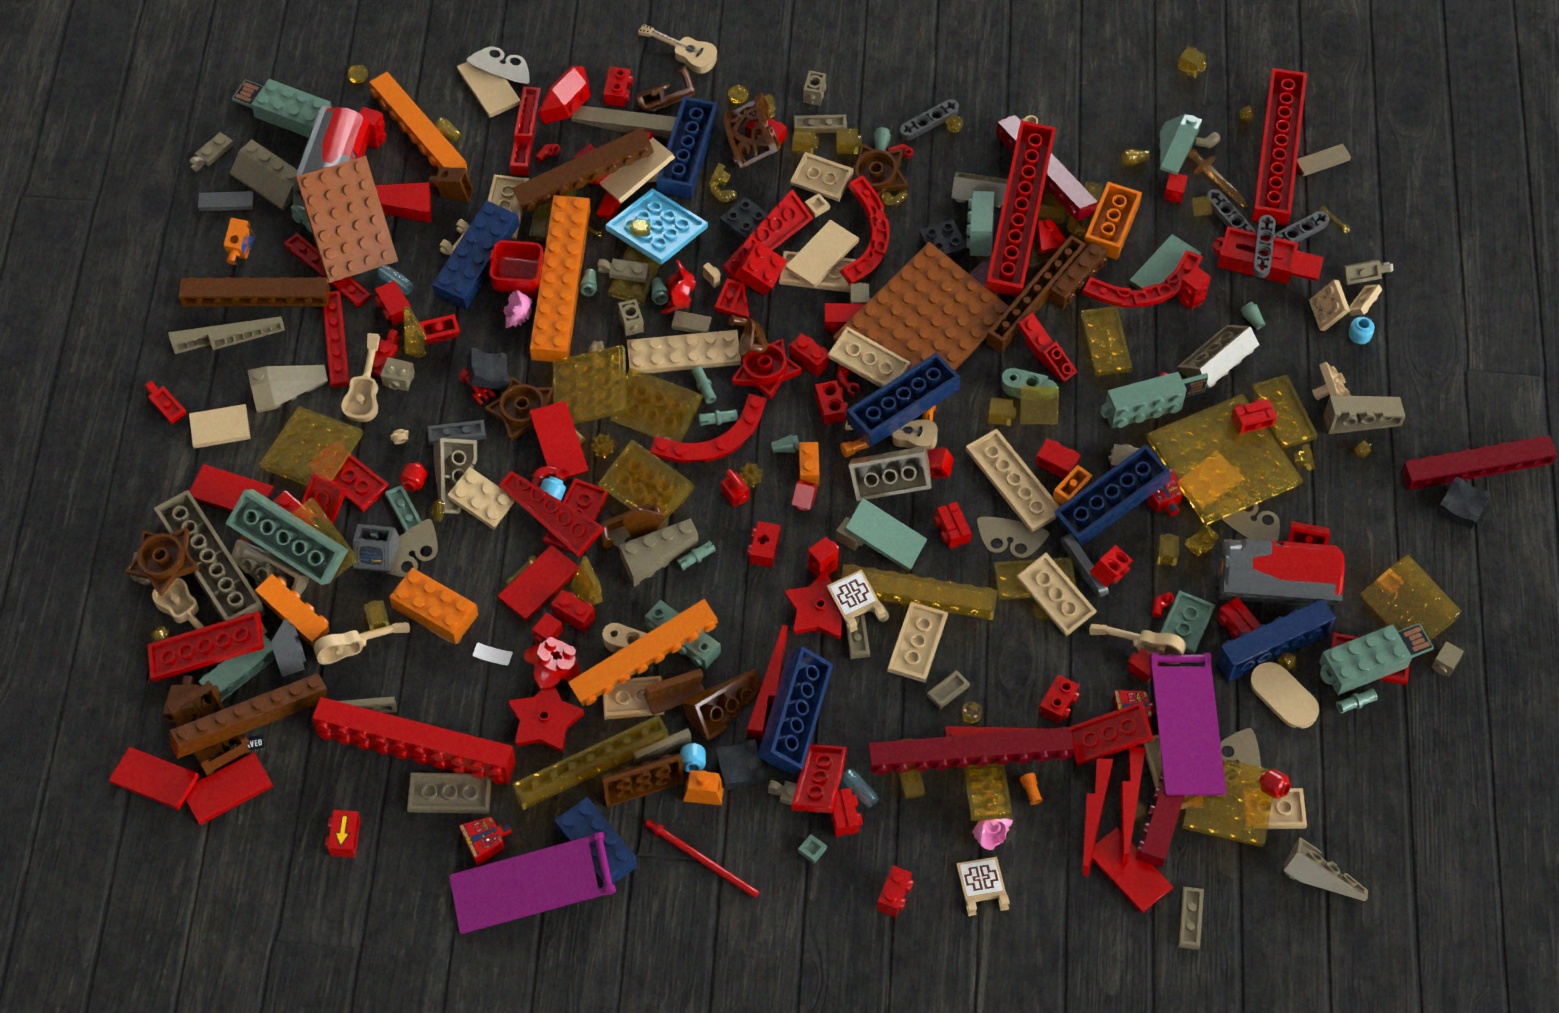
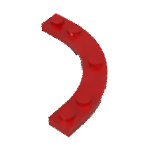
(878, 232)
(1147, 295)
(716, 447)

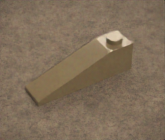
(279, 384)
(451, 461)
(262, 564)
(1310, 868)

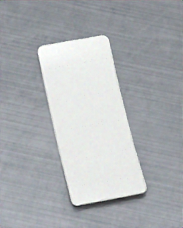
(492, 654)

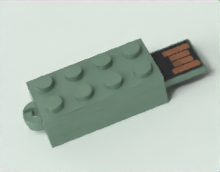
(281, 105)
(1150, 398)
(1372, 657)

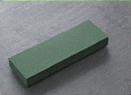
(403, 507)

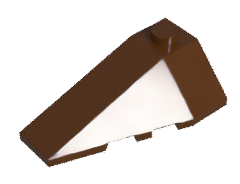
(716, 706)

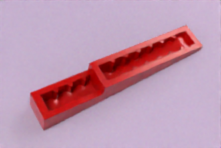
(525, 132)
(769, 688)
(1129, 796)
(1094, 809)

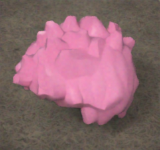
(518, 309)
(991, 832)

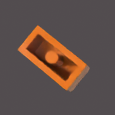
(809, 461)
(1073, 484)

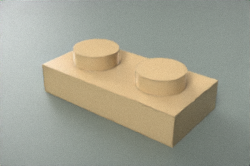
(1364, 299)

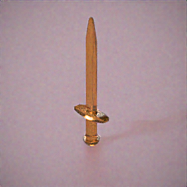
(1205, 165)

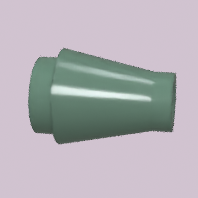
(881, 138)
(588, 284)
(659, 292)
(1253, 315)
(788, 444)

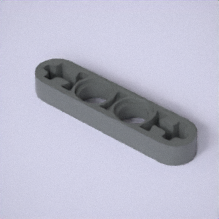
(927, 118)
(1229, 217)
(1300, 233)
(1264, 246)
(1083, 564)

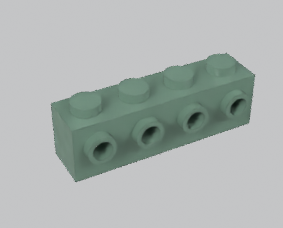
(701, 651)

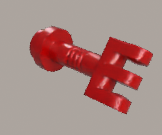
(480, 393)

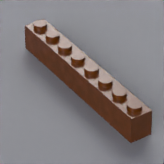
(583, 170)
(254, 292)
(1033, 295)
(246, 716)

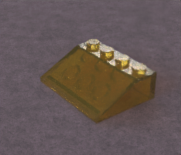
(658, 406)
(644, 479)
(1410, 597)

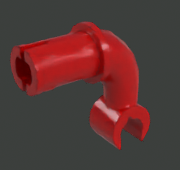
(841, 376)
(545, 471)

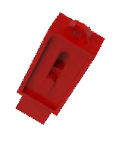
(1239, 251)

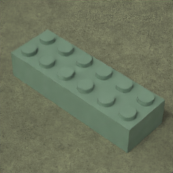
(287, 536)

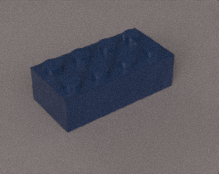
(586, 820)

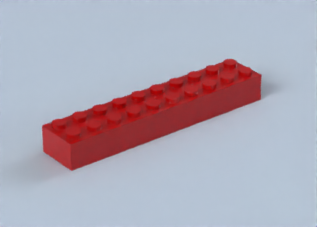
(1279, 146)
(1020, 208)
(414, 741)

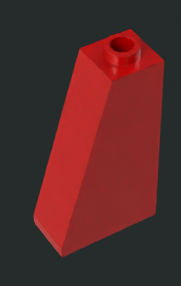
(406, 200)

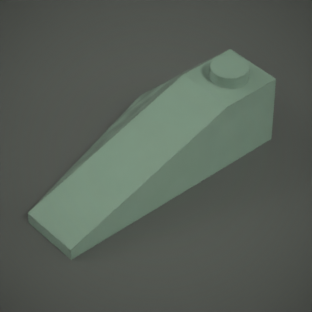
(1176, 141)

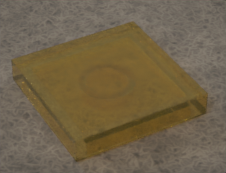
(1039, 404)

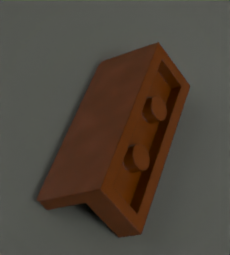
(673, 691)

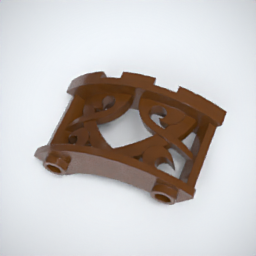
(733, 121)
(182, 716)

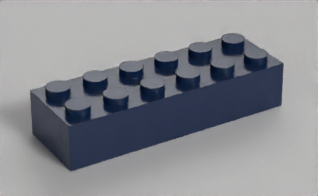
(689, 146)
(471, 260)
(903, 399)
(1113, 495)
(1271, 640)
(795, 710)

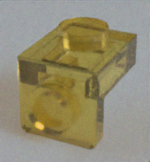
(1202, 541)

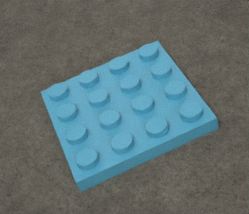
(670, 226)

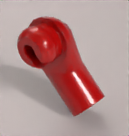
(547, 150)
(907, 151)
(1160, 602)

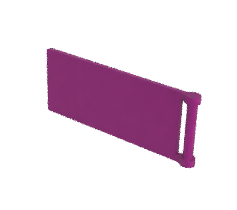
(1188, 726)
(529, 884)

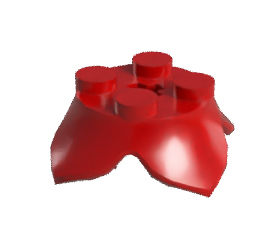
(679, 288)
(552, 662)

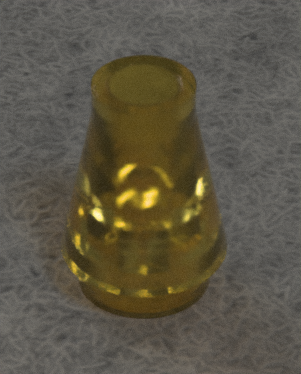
(447, 129)
(1133, 156)

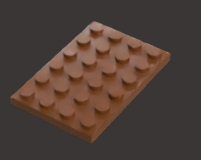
(346, 218)

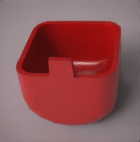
(516, 267)

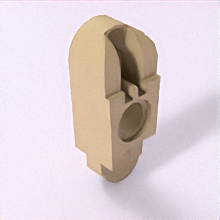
(623, 636)

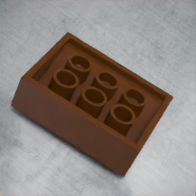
(641, 780)

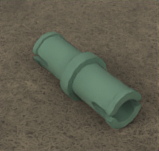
(704, 384)
(717, 417)
(696, 555)
(1356, 701)

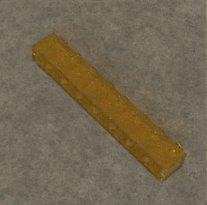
(941, 595)
(588, 762)

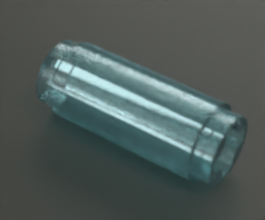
(389, 274)
(860, 788)

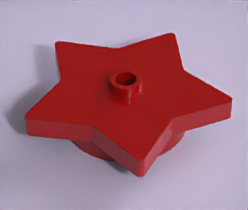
(766, 369)
(815, 608)
(547, 731)

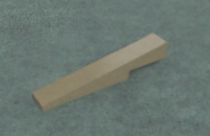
(625, 120)
(224, 335)

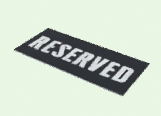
(256, 743)

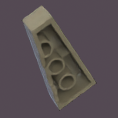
(1362, 413)
(657, 549)

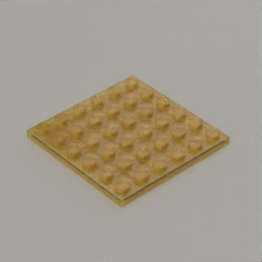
(1220, 467)

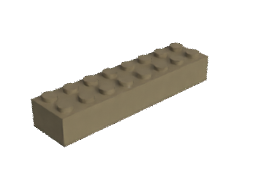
(218, 571)

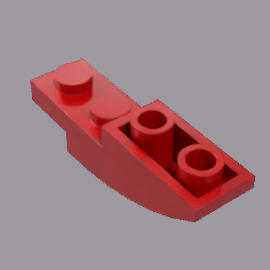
(1046, 351)

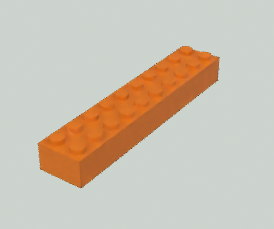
(560, 278)

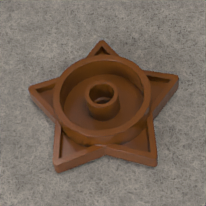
(880, 169)
(515, 406)
(163, 558)

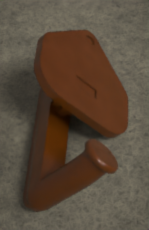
(666, 100)
(751, 334)
(637, 522)

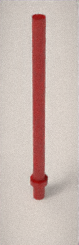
(659, 830)

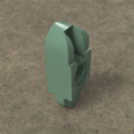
(1015, 378)

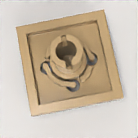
(1333, 303)
(1334, 383)

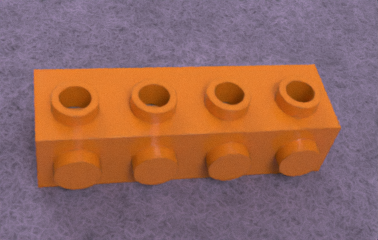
(287, 605)

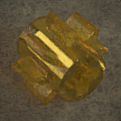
(602, 445)
(750, 474)

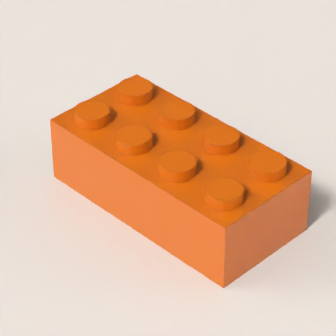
(1113, 218)
(433, 605)

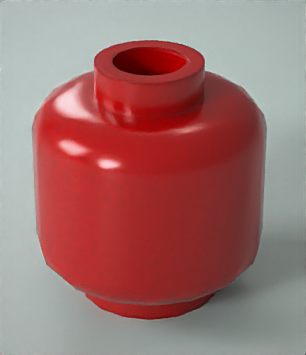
(413, 476)
(1275, 783)

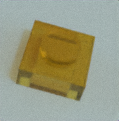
(1202, 206)

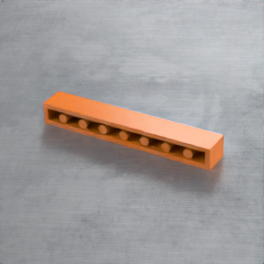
(415, 123)
(643, 652)

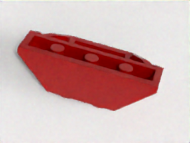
(565, 95)

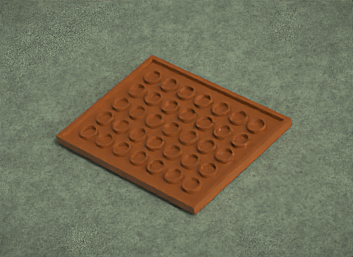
(929, 310)

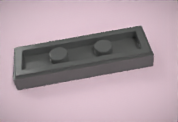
(226, 201)
(463, 430)

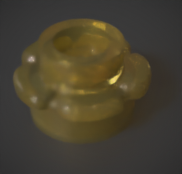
(1246, 113)
(954, 127)
(1363, 449)
(160, 634)
(1287, 661)

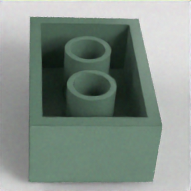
(981, 223)

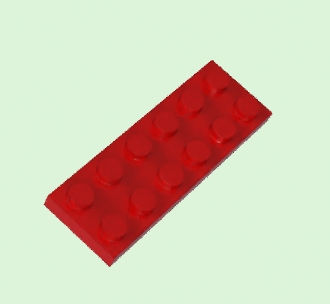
(205, 646)

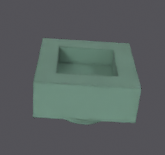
(812, 849)

